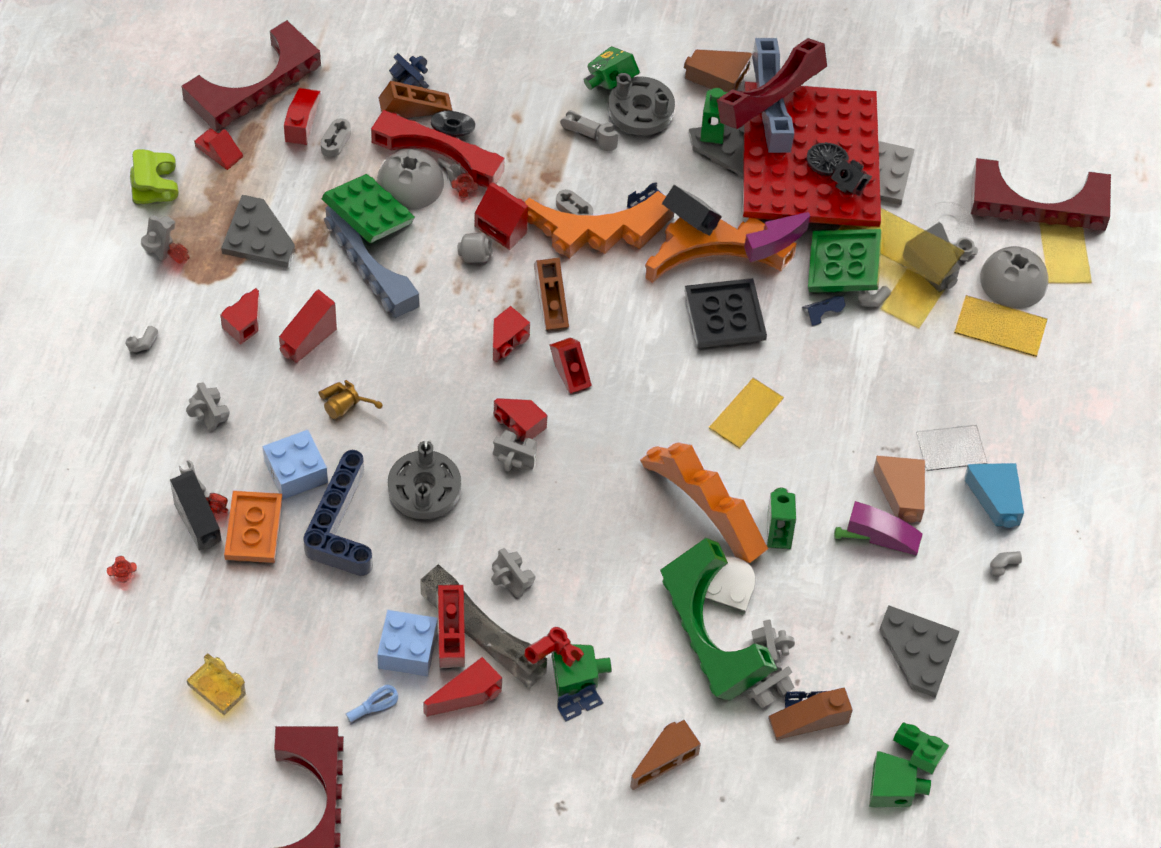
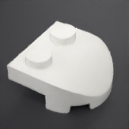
(733, 584)

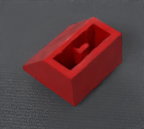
(502, 216)

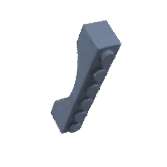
(776, 120)
(395, 290)

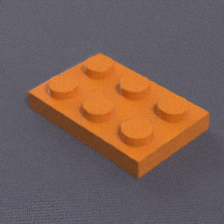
(253, 526)

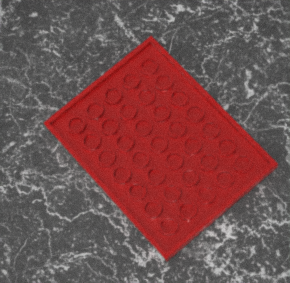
(785, 184)

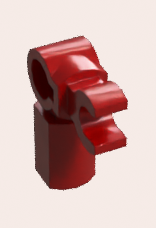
(556, 642)

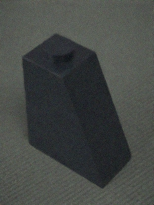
(692, 210)
(195, 510)

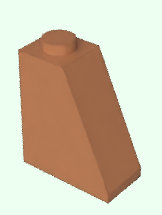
(902, 485)

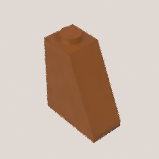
(718, 68)

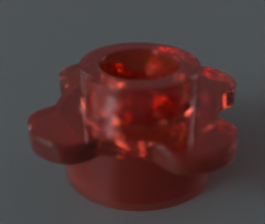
(464, 178)
(178, 252)
(217, 503)
(124, 575)

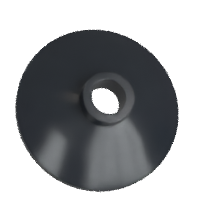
(453, 123)

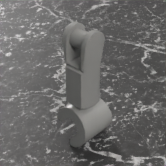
(606, 136)

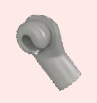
(874, 300)
(143, 343)
(1003, 559)

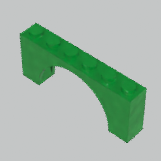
(688, 581)

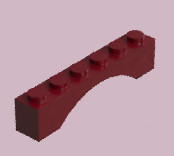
(802, 64)

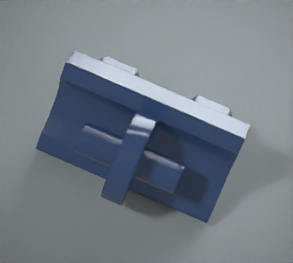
(413, 70)

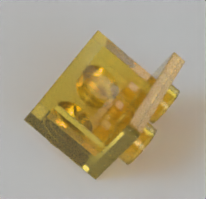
(217, 684)

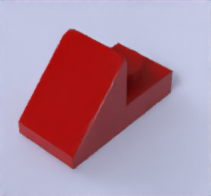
(219, 147)

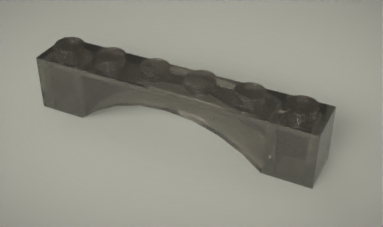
(487, 634)

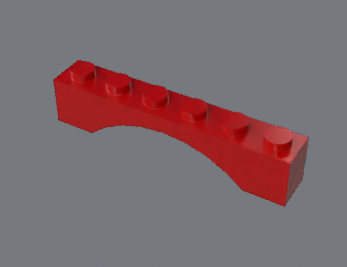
(400, 133)

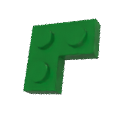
(927, 749)

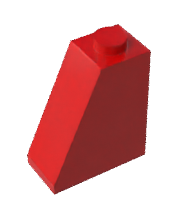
(309, 327)

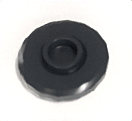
(824, 157)

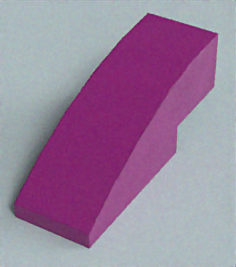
(775, 236)
(884, 529)

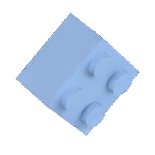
(295, 464)
(407, 643)

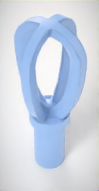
(367, 708)

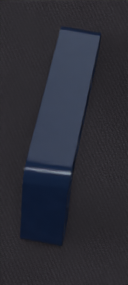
(333, 515)

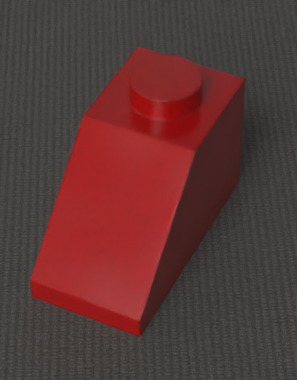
(571, 364)

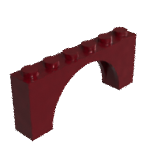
(223, 105)
(996, 199)
(317, 752)

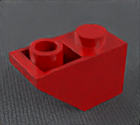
(242, 318)
(508, 332)
(521, 417)

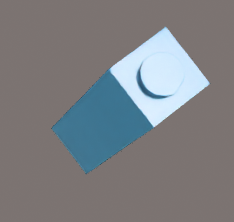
(997, 491)

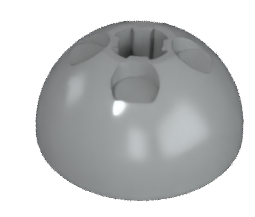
(411, 178)
(1014, 277)

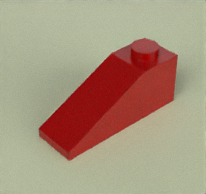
(301, 116)
(451, 626)
(466, 690)

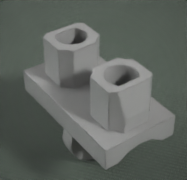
(158, 236)
(204, 407)
(513, 453)
(509, 574)
(767, 635)
(781, 682)

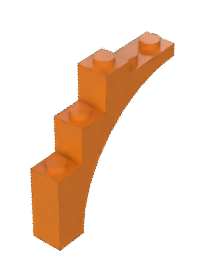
(602, 232)
(687, 243)
(705, 487)

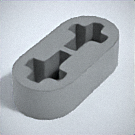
(339, 139)
(575, 205)

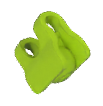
(146, 180)

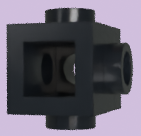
(850, 177)

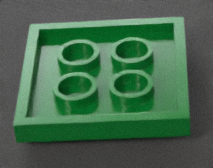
(368, 208)
(845, 260)

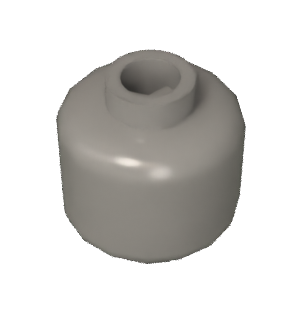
(475, 247)

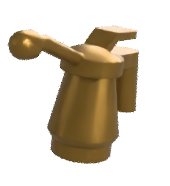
(340, 403)

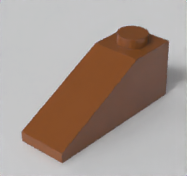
(413, 101)
(551, 293)
(812, 714)
(672, 748)

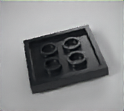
(725, 313)

